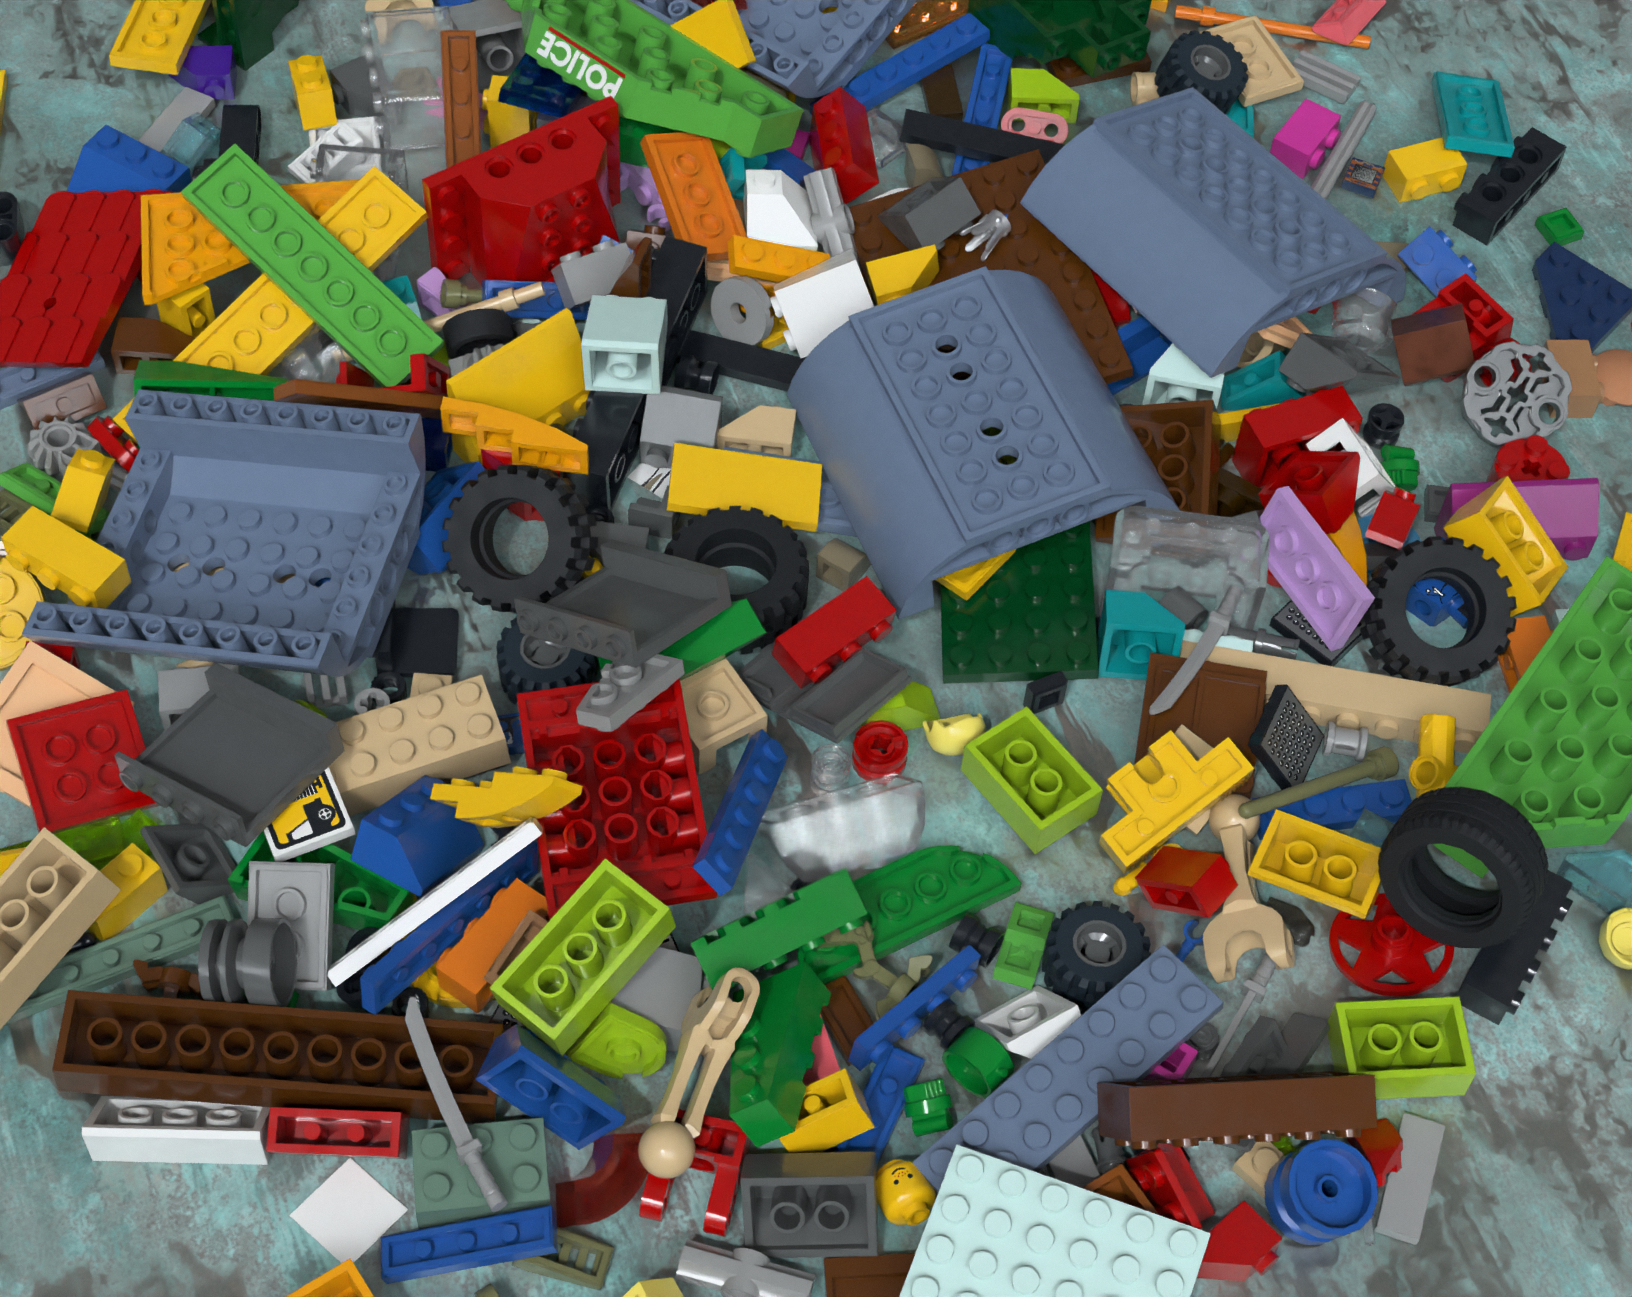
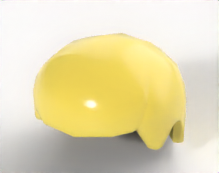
(951, 734)
(1616, 938)

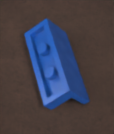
(1143, 349)

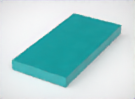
(1472, 114)

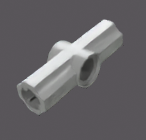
(830, 216)
(740, 1272)

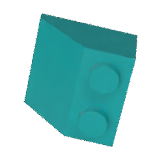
(1132, 629)

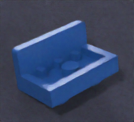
(1434, 261)

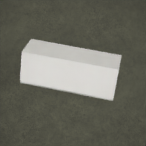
(176, 1131)

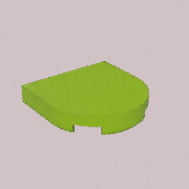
(620, 1044)

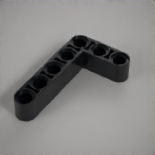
(241, 127)

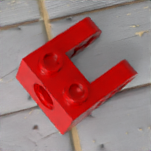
(1484, 316)
(717, 1151)

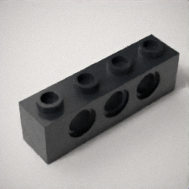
(1508, 186)

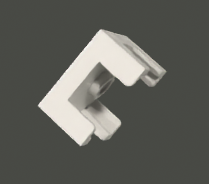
(1371, 472)

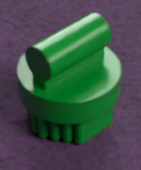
(1401, 466)
(928, 1107)

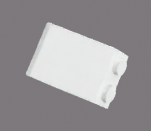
(820, 300)

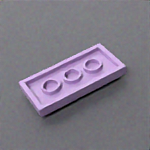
(1313, 570)

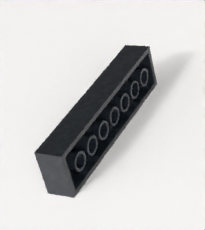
(616, 418)

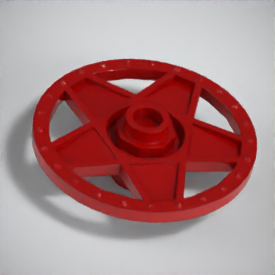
(1385, 947)

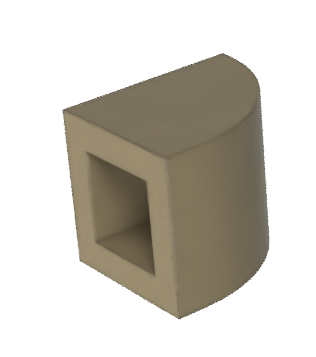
(920, 165)
(841, 564)

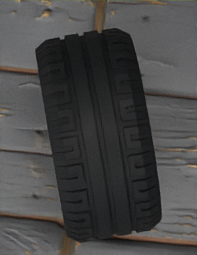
(1484, 829)

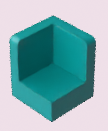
(734, 170)

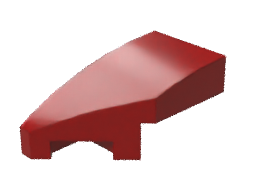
(1380, 1148)

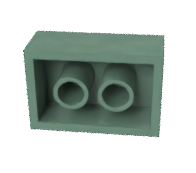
(448, 1191)

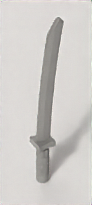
(1217, 625)
(1253, 990)
(468, 1149)

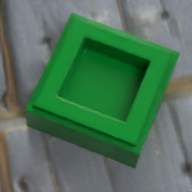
(1559, 227)

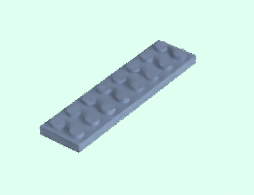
(1056, 1091)

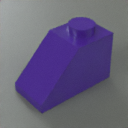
(209, 71)

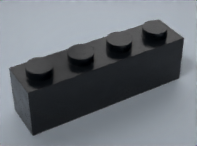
(1500, 969)

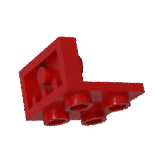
(1170, 1184)

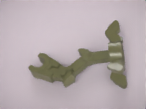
(898, 987)

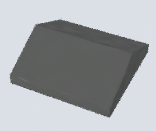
(191, 860)

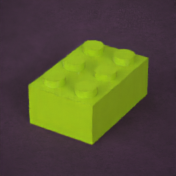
(1031, 780)
(1406, 1043)

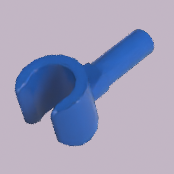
(1189, 942)

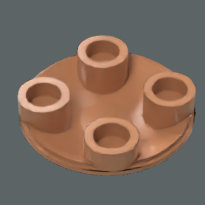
(1615, 373)

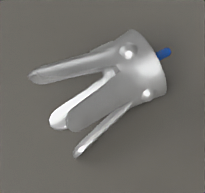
(991, 226)

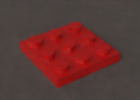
(72, 763)

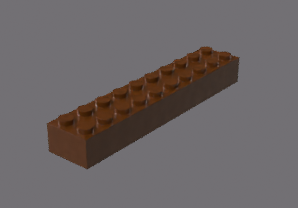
(266, 1056)

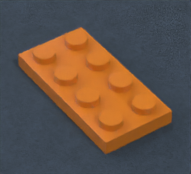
(693, 190)

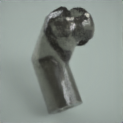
(1296, 919)

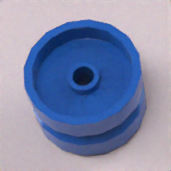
(1321, 1192)

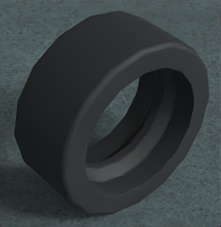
(476, 330)

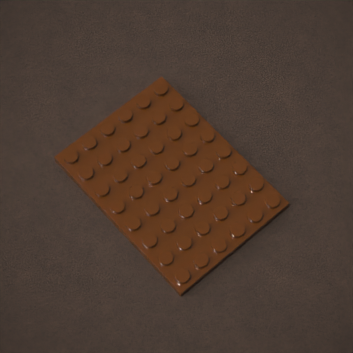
(1025, 249)

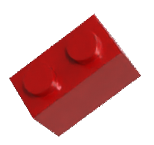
(1186, 881)

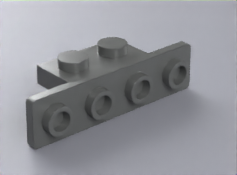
(1272, 1052)

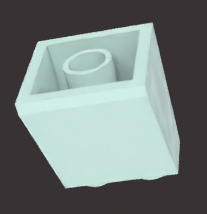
(624, 344)
(1180, 380)

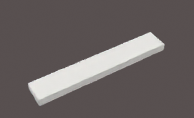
(434, 901)

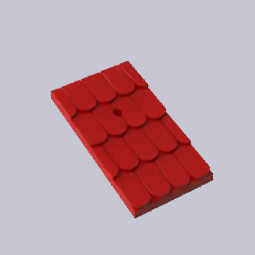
(70, 278)

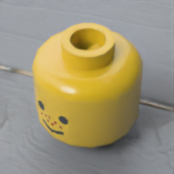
(904, 1193)

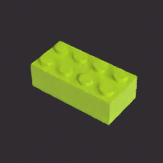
(583, 956)

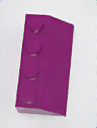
(1562, 506)

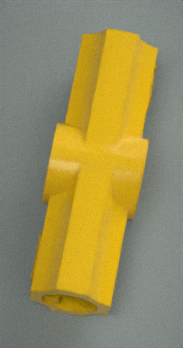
(1435, 753)

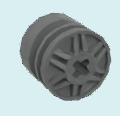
(248, 962)

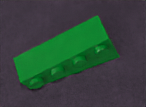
(359, 894)
(781, 927)
(776, 1053)

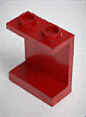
(427, 376)

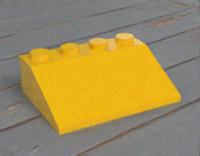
(530, 376)

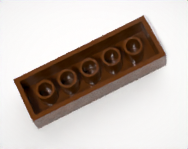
(1236, 1108)

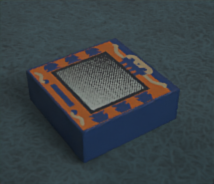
(1362, 177)

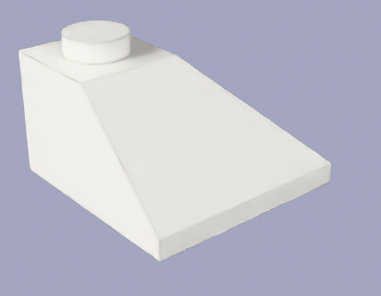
(777, 209)
(1029, 1021)

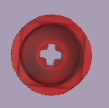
(1528, 461)

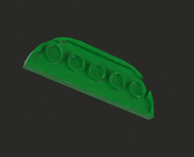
(916, 900)

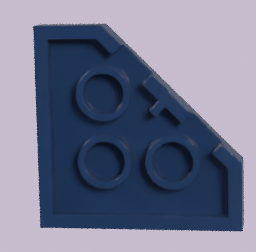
(1579, 297)

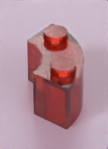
(604, 1184)

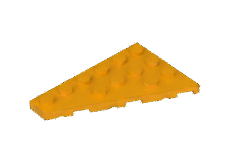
(186, 250)

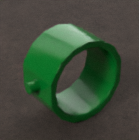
(978, 1062)

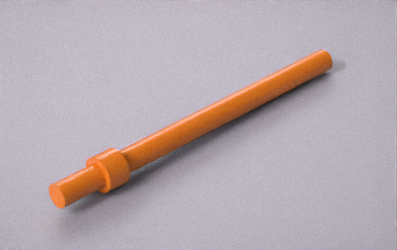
(1208, 16)

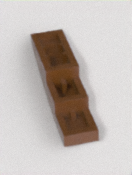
(636, 273)

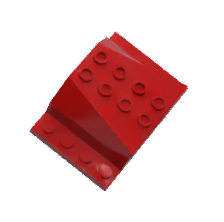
(528, 199)
(635, 800)

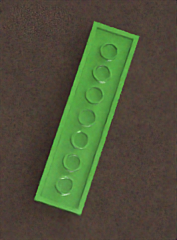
(311, 267)

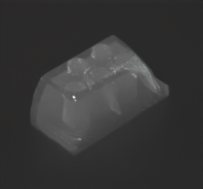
(847, 827)

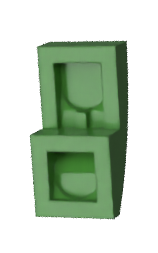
(1023, 946)

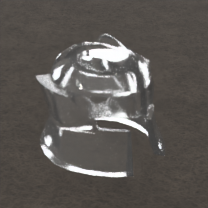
(1364, 319)
(311, 361)

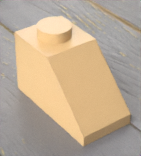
(761, 430)

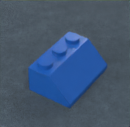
(119, 162)
(438, 494)
(415, 839)
(550, 1087)

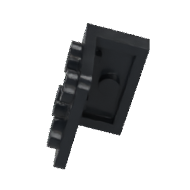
(418, 642)

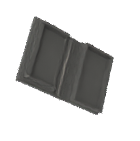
(836, 703)

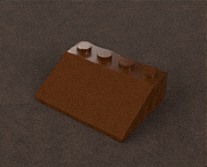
(1183, 448)

